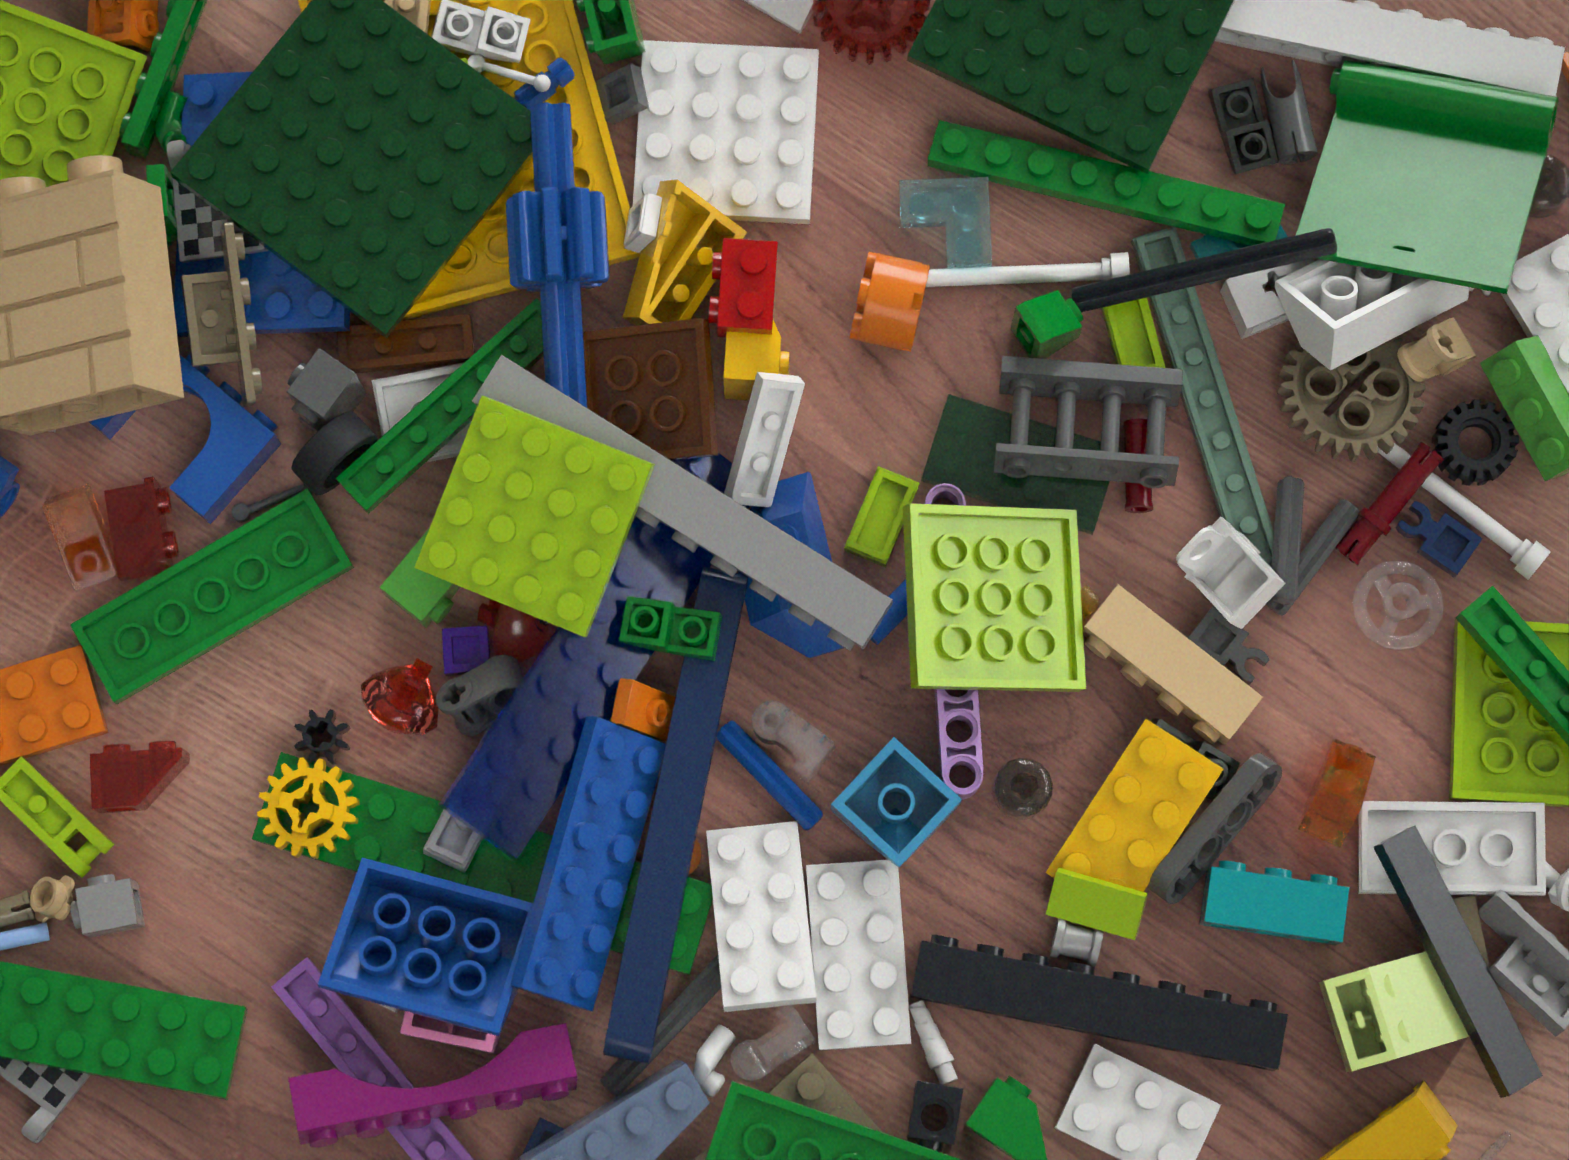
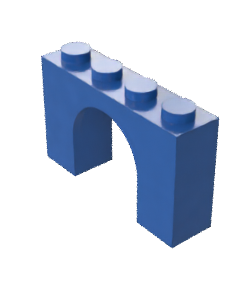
(234, 449)

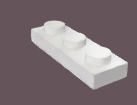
(764, 439)

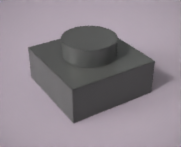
(622, 93)

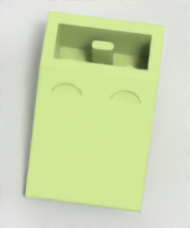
(1390, 1011)

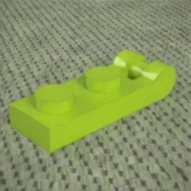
(51, 816)

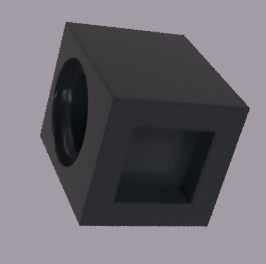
(945, 1096)

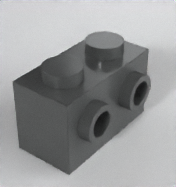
(323, 390)

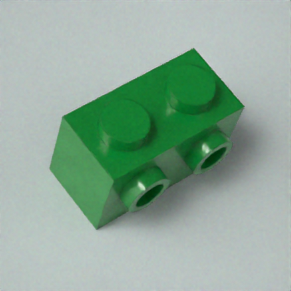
(612, 29)

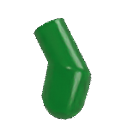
(169, 121)

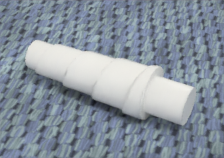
(933, 1044)

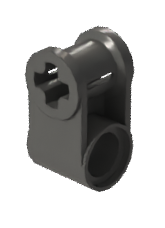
(483, 694)

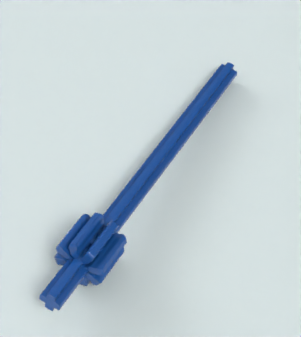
(558, 246)

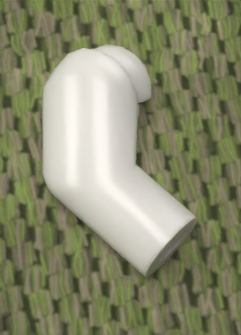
(708, 1058)

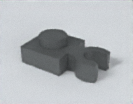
(1224, 643)

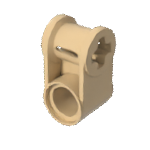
(1436, 352)

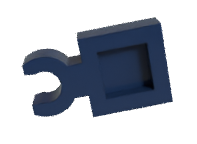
(1445, 542)

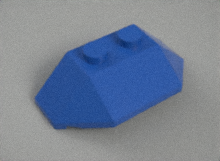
(797, 514)

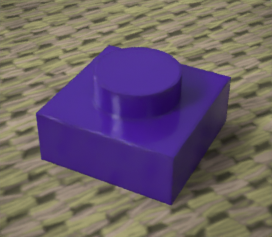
(464, 649)

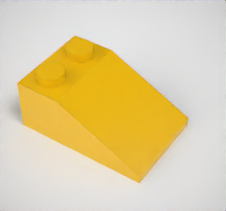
(748, 355)

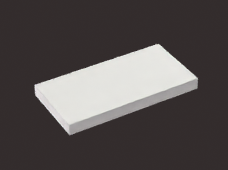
(1471, 843)

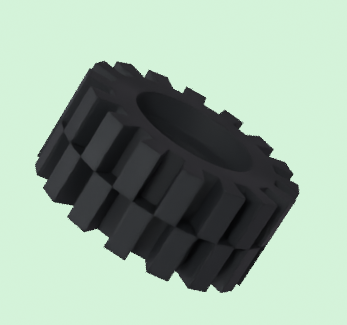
(1489, 420)

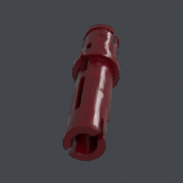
(1389, 503)

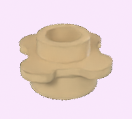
(52, 898)

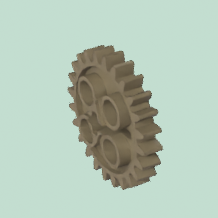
(1381, 416)

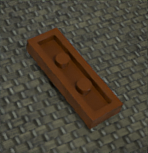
(409, 345)

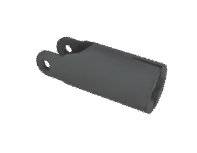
(1290, 122)

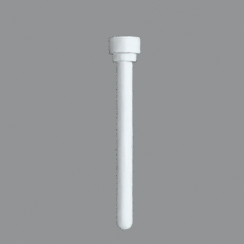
(1112, 267)
(1524, 554)

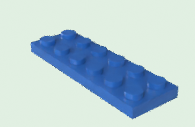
(589, 864)

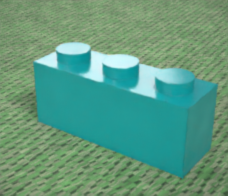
(1274, 903)

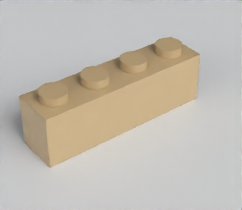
(1170, 665)

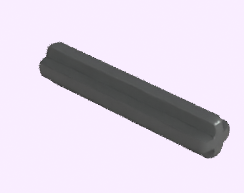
(1288, 537)
(1321, 547)

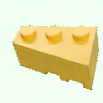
(677, 264)
(1408, 1131)

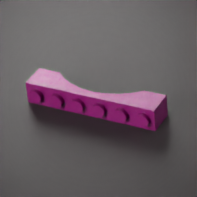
(338, 1105)

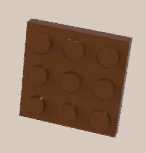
(655, 385)

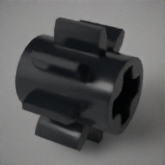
(325, 749)

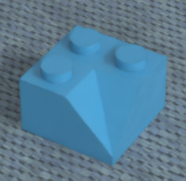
(895, 803)

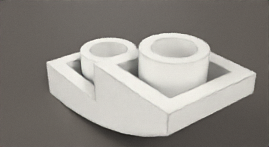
(475, 31)

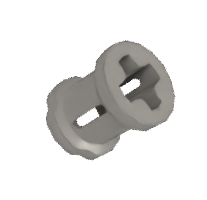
(1076, 942)

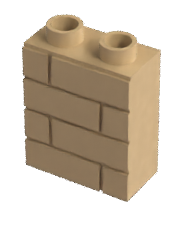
(84, 298)

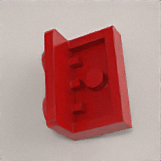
(746, 286)

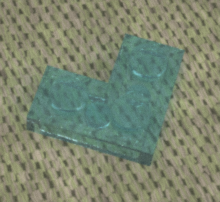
(960, 207)

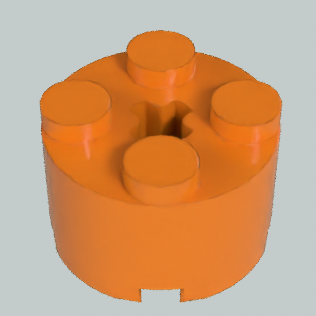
(889, 301)

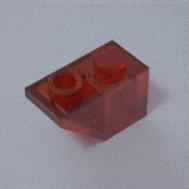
(133, 779)

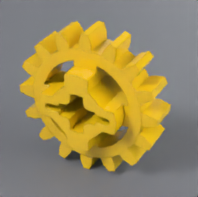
(304, 828)

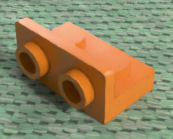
(124, 21)

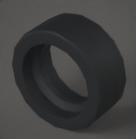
(332, 452)

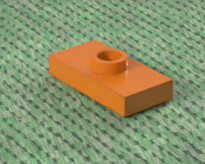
(643, 709)

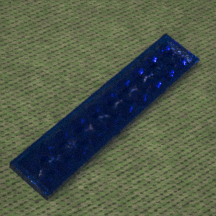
(536, 735)

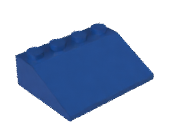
(428, 947)

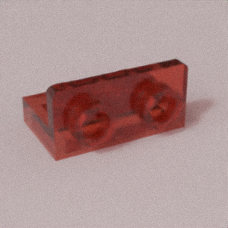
(140, 529)

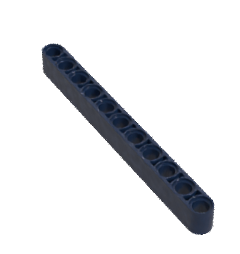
(673, 828)

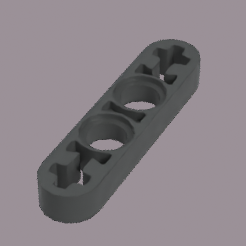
(1215, 828)

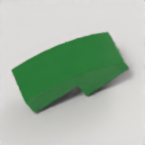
(670, 628)

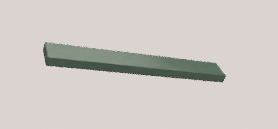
(1206, 397)

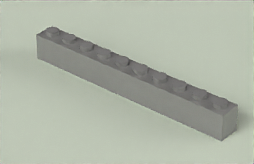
(712, 519)

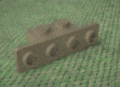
(217, 317)

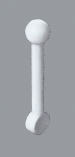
(541, 82)

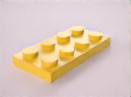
(1138, 810)

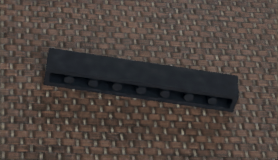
(1099, 1005)

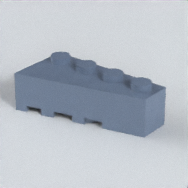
(633, 1124)

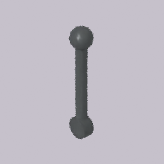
(242, 512)

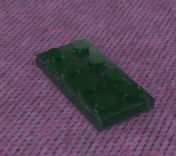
(966, 456)

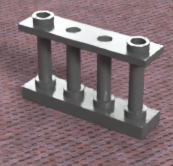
(1095, 382)

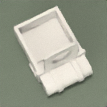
(1229, 572)

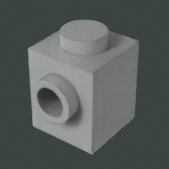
(107, 906)

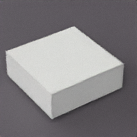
(642, 222)

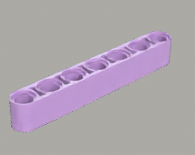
(957, 708)

